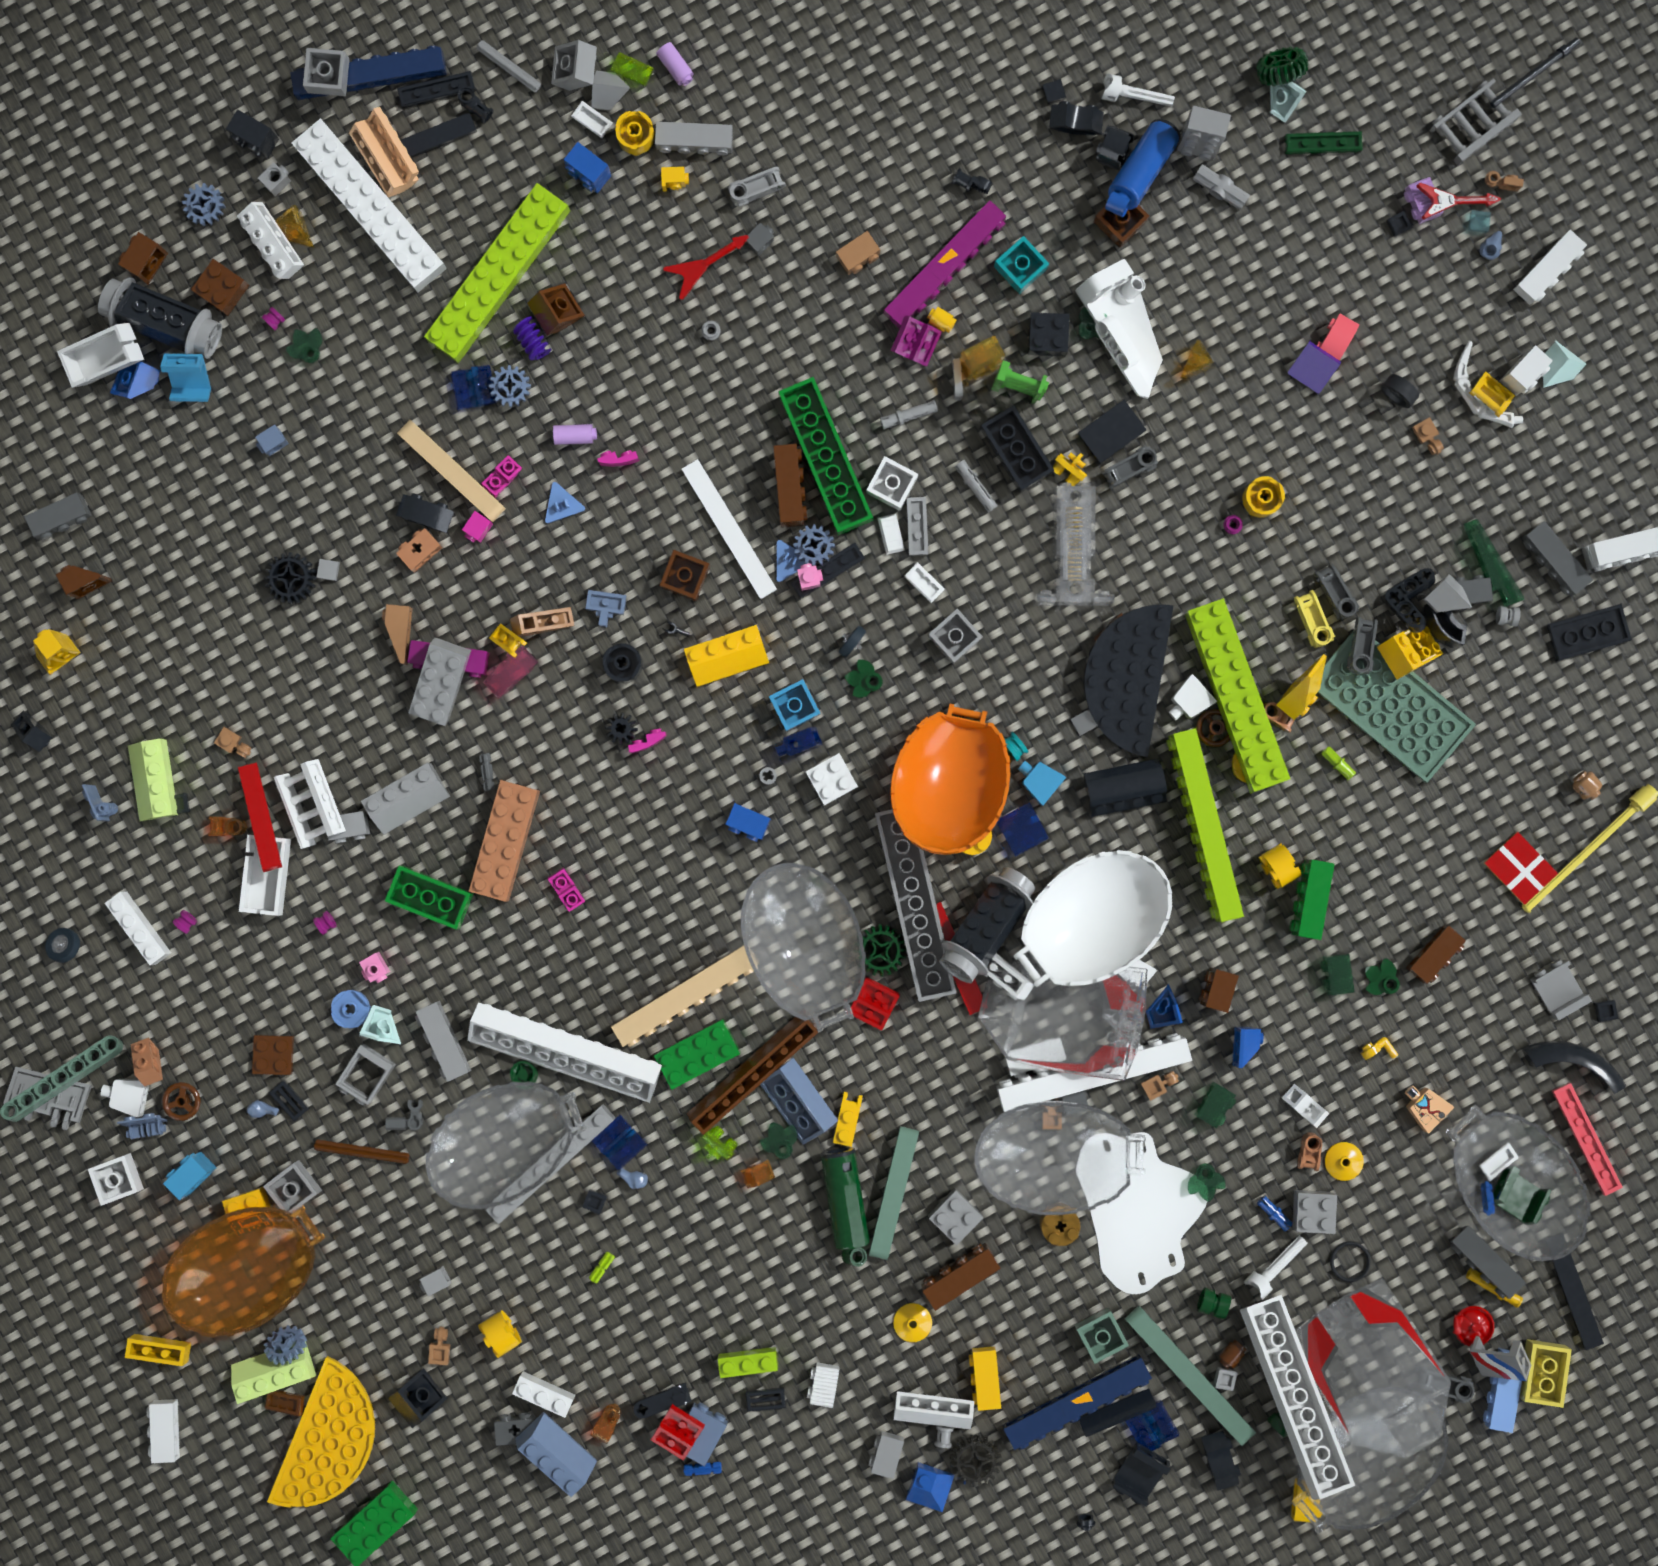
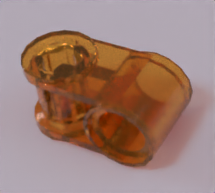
(224, 826)
(605, 1425)

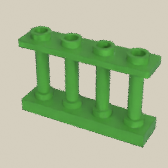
(1007, 378)

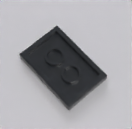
(1112, 431)

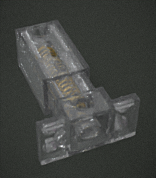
(1074, 549)

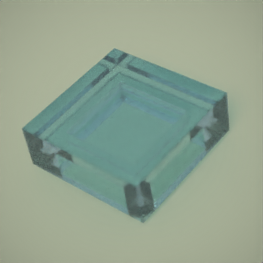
(1479, 221)

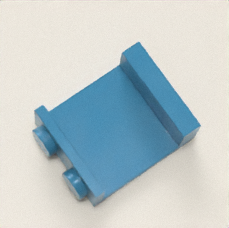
(187, 377)

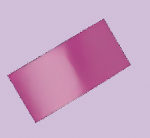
(611, 459)
(501, 477)
(652, 739)
(566, 889)

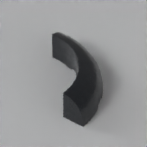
(1561, 1051)

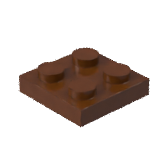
(273, 1054)

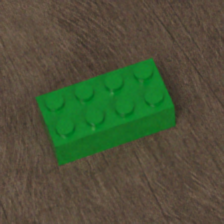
(429, 897)
(1312, 899)
(697, 1054)
(374, 1524)

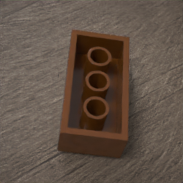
(788, 485)
(960, 1276)

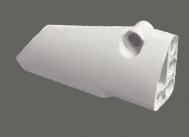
(1127, 328)

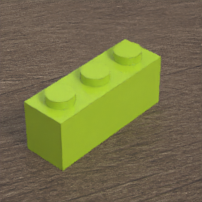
(747, 1362)

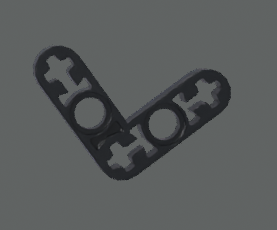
(1404, 598)

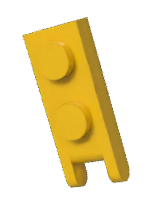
(507, 640)
(847, 1121)

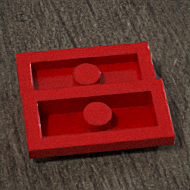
(874, 1003)
(677, 1432)

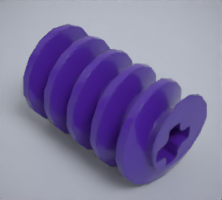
(530, 340)

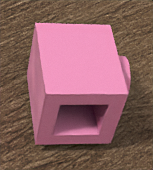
(809, 576)
(374, 968)

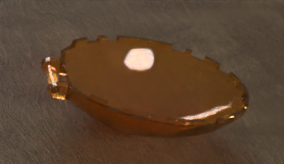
(239, 1270)

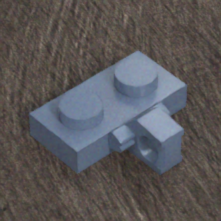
(605, 605)

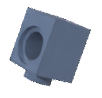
(271, 440)

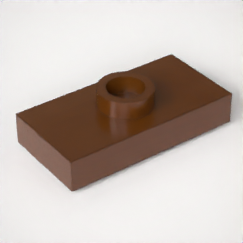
(285, 1402)

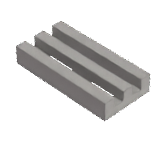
(957, 379)

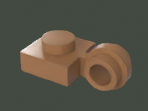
(1509, 182)
(1425, 432)
(229, 741)
(1155, 1087)
(439, 1352)

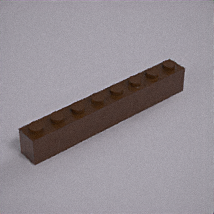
(751, 1073)

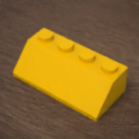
(726, 655)

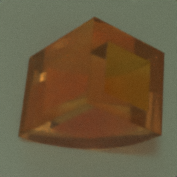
(757, 1174)

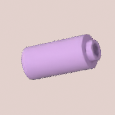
(675, 64)
(574, 434)

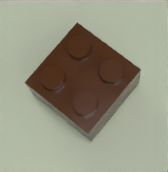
(1121, 228)
(142, 258)
(220, 287)
(685, 575)
(1218, 989)

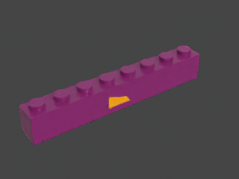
(946, 263)

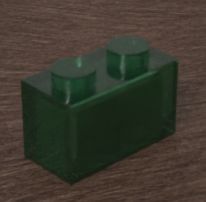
(1337, 974)
(1215, 1105)

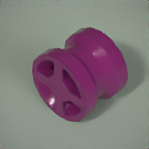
(273, 318)
(184, 921)
(324, 922)

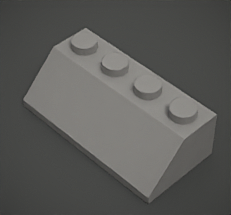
(405, 798)

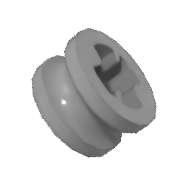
(769, 781)

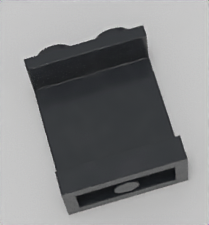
(1140, 1473)

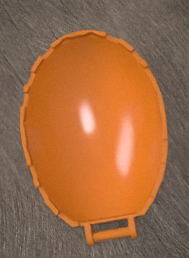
(950, 781)

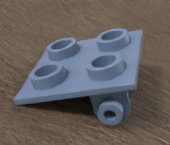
(99, 809)
(138, 1127)

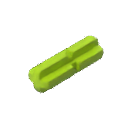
(600, 1269)

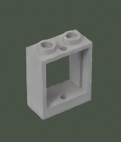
(376, 1058)

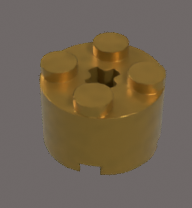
(1063, 1236)

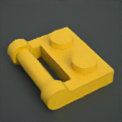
(1492, 393)

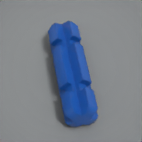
(1487, 1198)
(699, 1469)

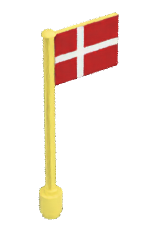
(1532, 876)

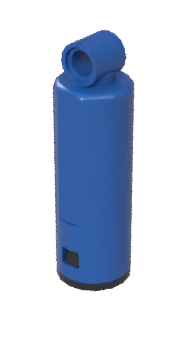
(1142, 166)

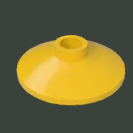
(1335, 1157)
(909, 1313)

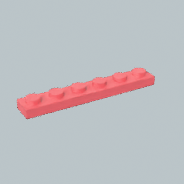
(1587, 1139)

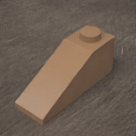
(542, 621)
(398, 625)

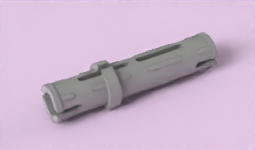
(901, 417)
(970, 478)

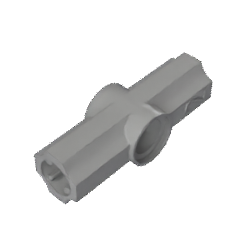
(1221, 187)

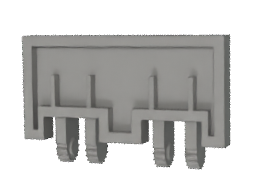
(70, 1100)

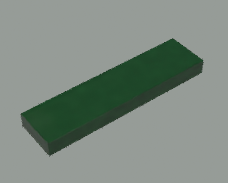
(1323, 142)

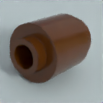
(1232, 1354)

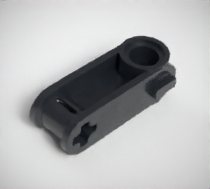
(662, 1401)

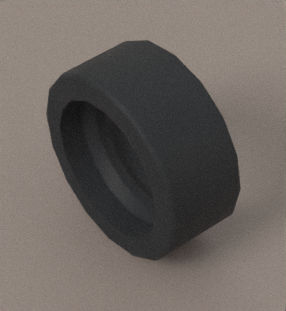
(1400, 391)

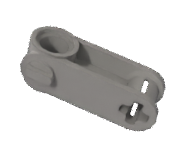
(756, 186)

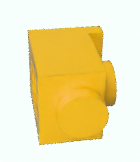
(674, 178)

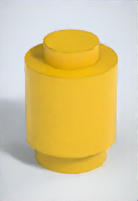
(941, 319)

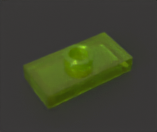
(632, 69)

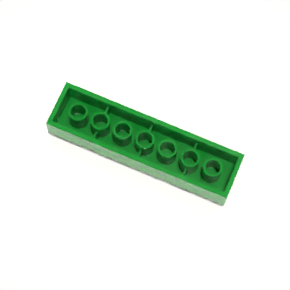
(825, 456)

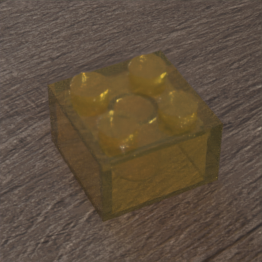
(982, 358)

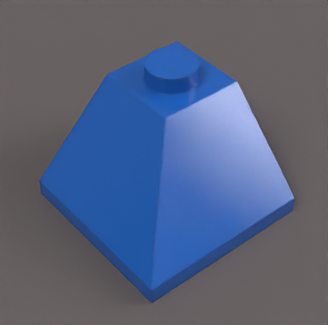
(135, 380)
(1245, 1045)
(930, 1487)

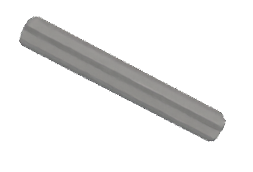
(508, 66)

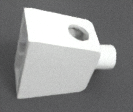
(1191, 699)
(127, 1096)

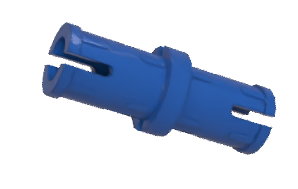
(1274, 1213)

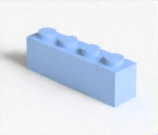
(1502, 1403)

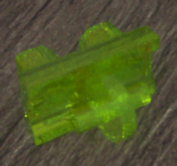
(725, 1149)

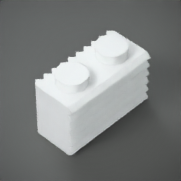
(824, 1385)

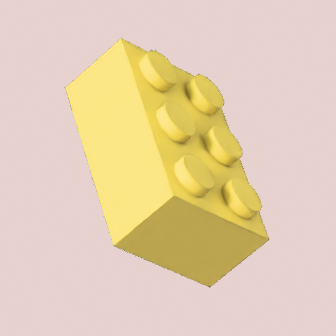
(1548, 1373)

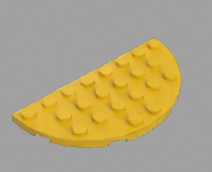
(329, 1441)

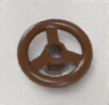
(1208, 741)
(187, 1098)

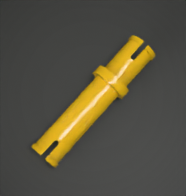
(1474, 1276)

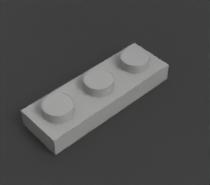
(917, 526)

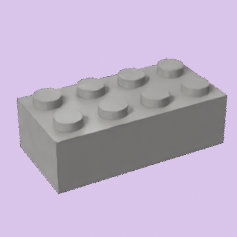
(1203, 133)
(439, 681)

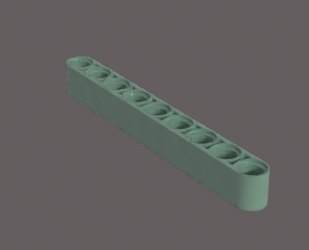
(1190, 1375)

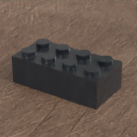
(1016, 449)

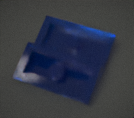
(472, 387)
(1022, 829)
(619, 1142)
(1153, 1427)

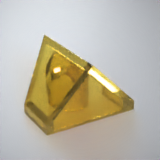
(294, 226)
(1197, 362)

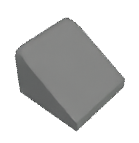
(1084, 722)

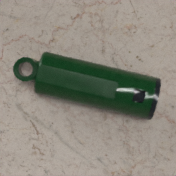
(846, 1204)

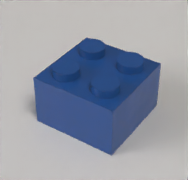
(587, 167)
(748, 822)

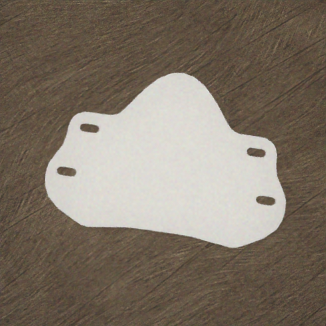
(1146, 1223)

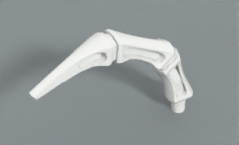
(1475, 404)

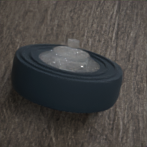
(852, 641)
(62, 945)

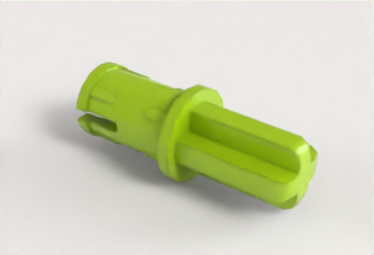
(1338, 763)

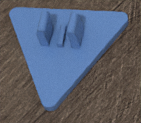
(561, 504)
(787, 561)

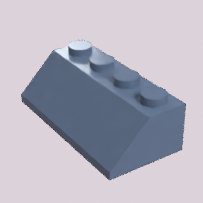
(798, 1101)
(556, 1454)

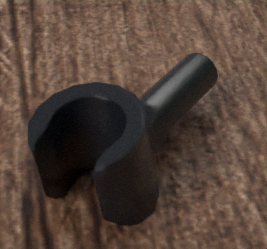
(673, 628)

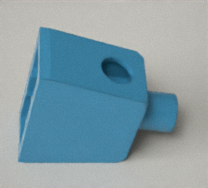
(1040, 780)

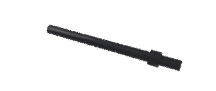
(1561, 52)

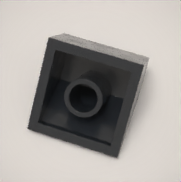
(417, 1398)

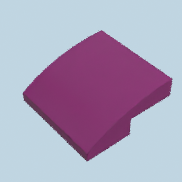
(916, 340)

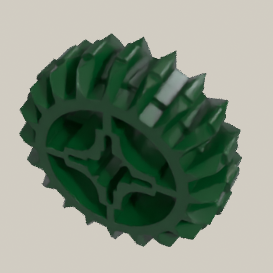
(1282, 66)
(894, 939)

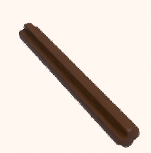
(361, 1151)

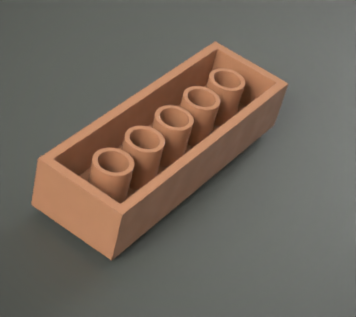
(504, 841)

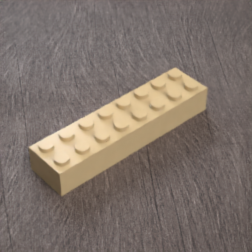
(681, 997)

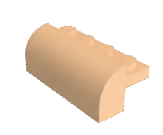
(384, 153)

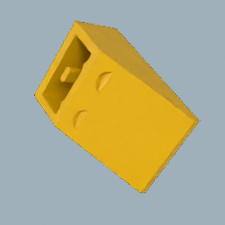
(1409, 651)

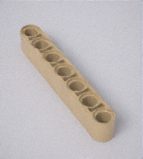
(451, 470)

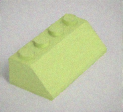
(152, 779)
(260, 1376)

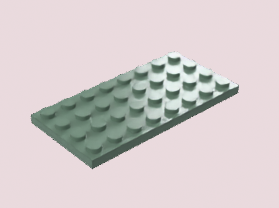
(1398, 714)

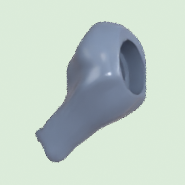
(1492, 246)
(259, 1109)
(634, 1179)

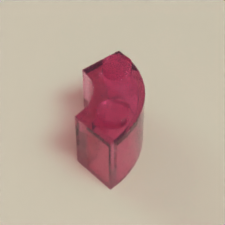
(510, 672)

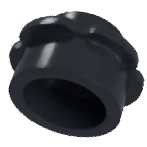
(1085, 1521)

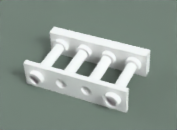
(322, 797)

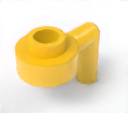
(1370, 1049)

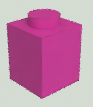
(477, 527)

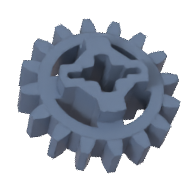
(208, 211)
(518, 386)
(820, 542)
(285, 1345)

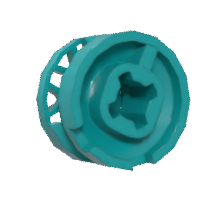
(1015, 746)

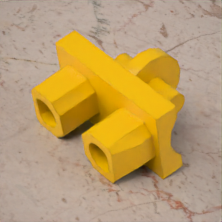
(1076, 473)

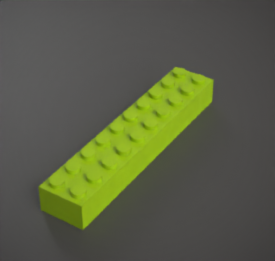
(497, 273)
(1237, 696)
(1205, 826)

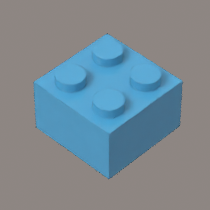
(794, 705)
(189, 1175)

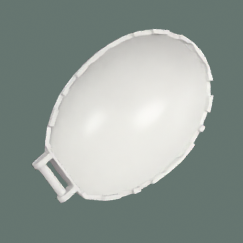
(1096, 919)

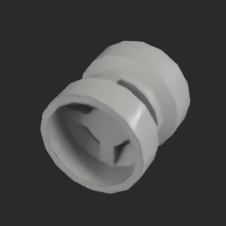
(1508, 616)

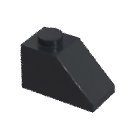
(31, 731)

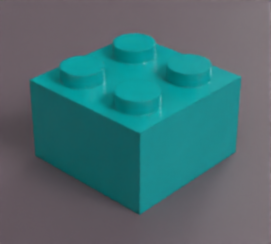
(1021, 265)

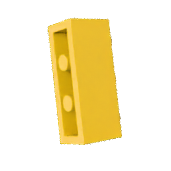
(158, 1350)
(985, 1378)

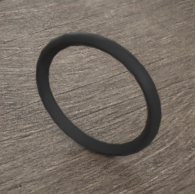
(1367, 1265)

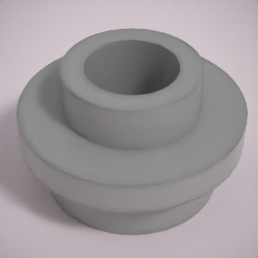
(711, 324)

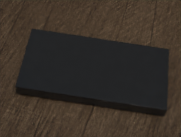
(1589, 632)

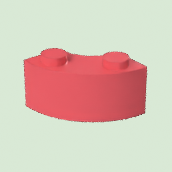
(1339, 336)

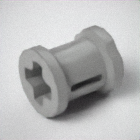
(943, 1436)

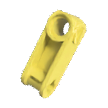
(1314, 619)

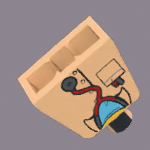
(1427, 1108)

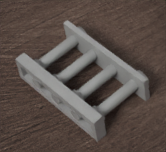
(1477, 139)

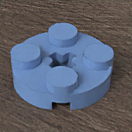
(350, 998)

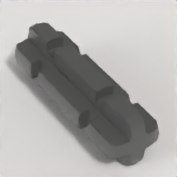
(487, 772)

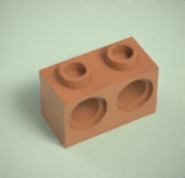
(146, 1062)

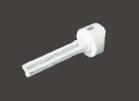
(1114, 88)
(1262, 1281)

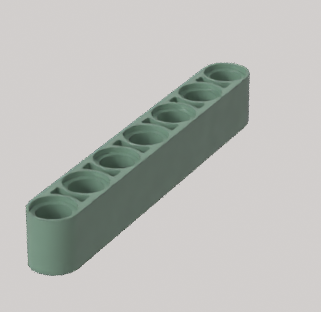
(52, 1079)
(893, 1193)

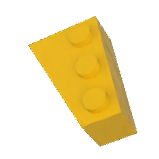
(54, 649)

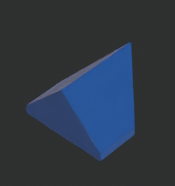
(1164, 1010)

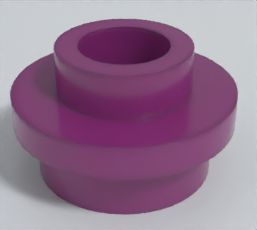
(1237, 520)

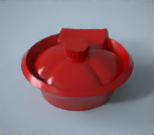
(1473, 1322)

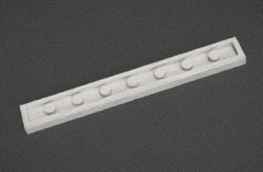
(729, 529)

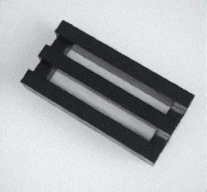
(279, 1088)
(764, 1399)

